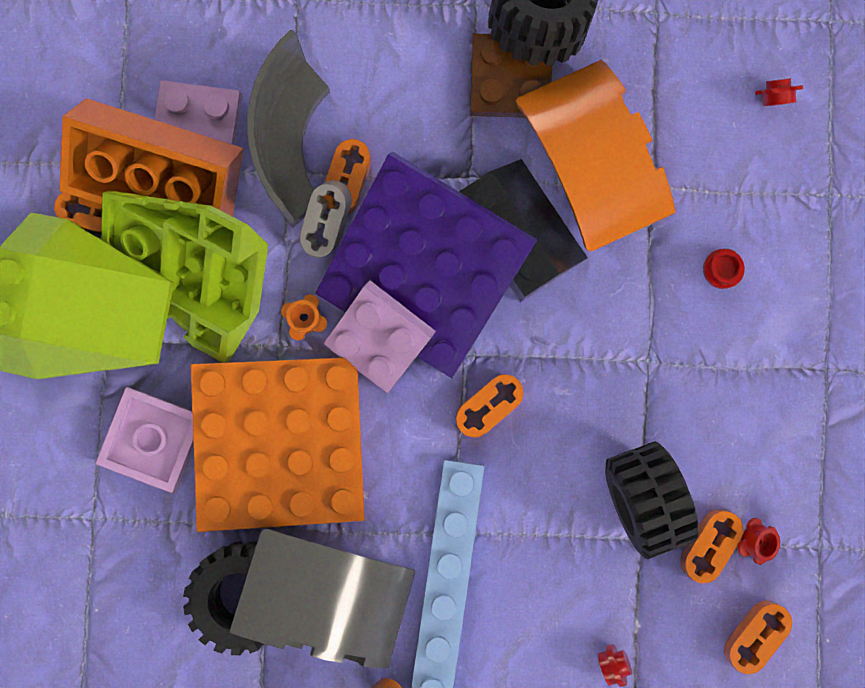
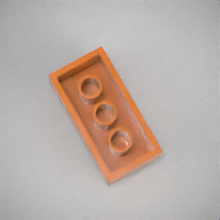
(145, 157)

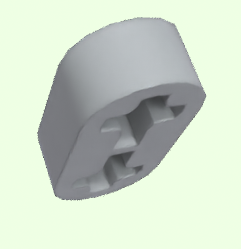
(317, 216)

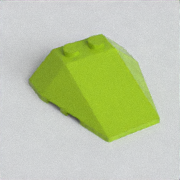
(205, 253)
(76, 303)

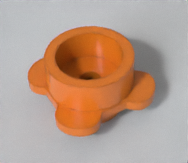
(293, 312)

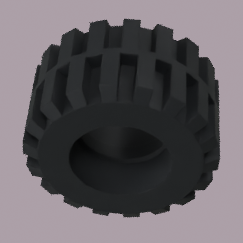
(541, 28)
(652, 499)
(205, 600)

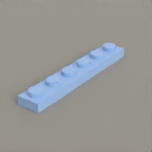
(448, 575)

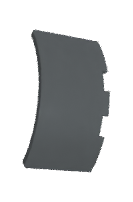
(277, 121)
(322, 600)

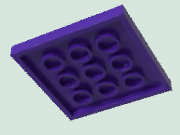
(431, 255)

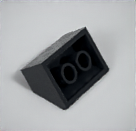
(519, 199)

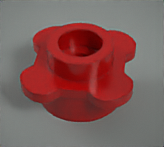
(779, 92)
(759, 542)

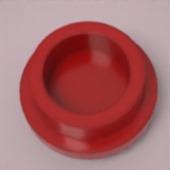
(723, 268)
(614, 666)

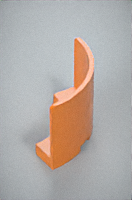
(599, 154)

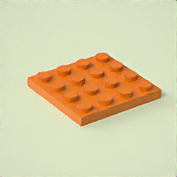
(276, 443)

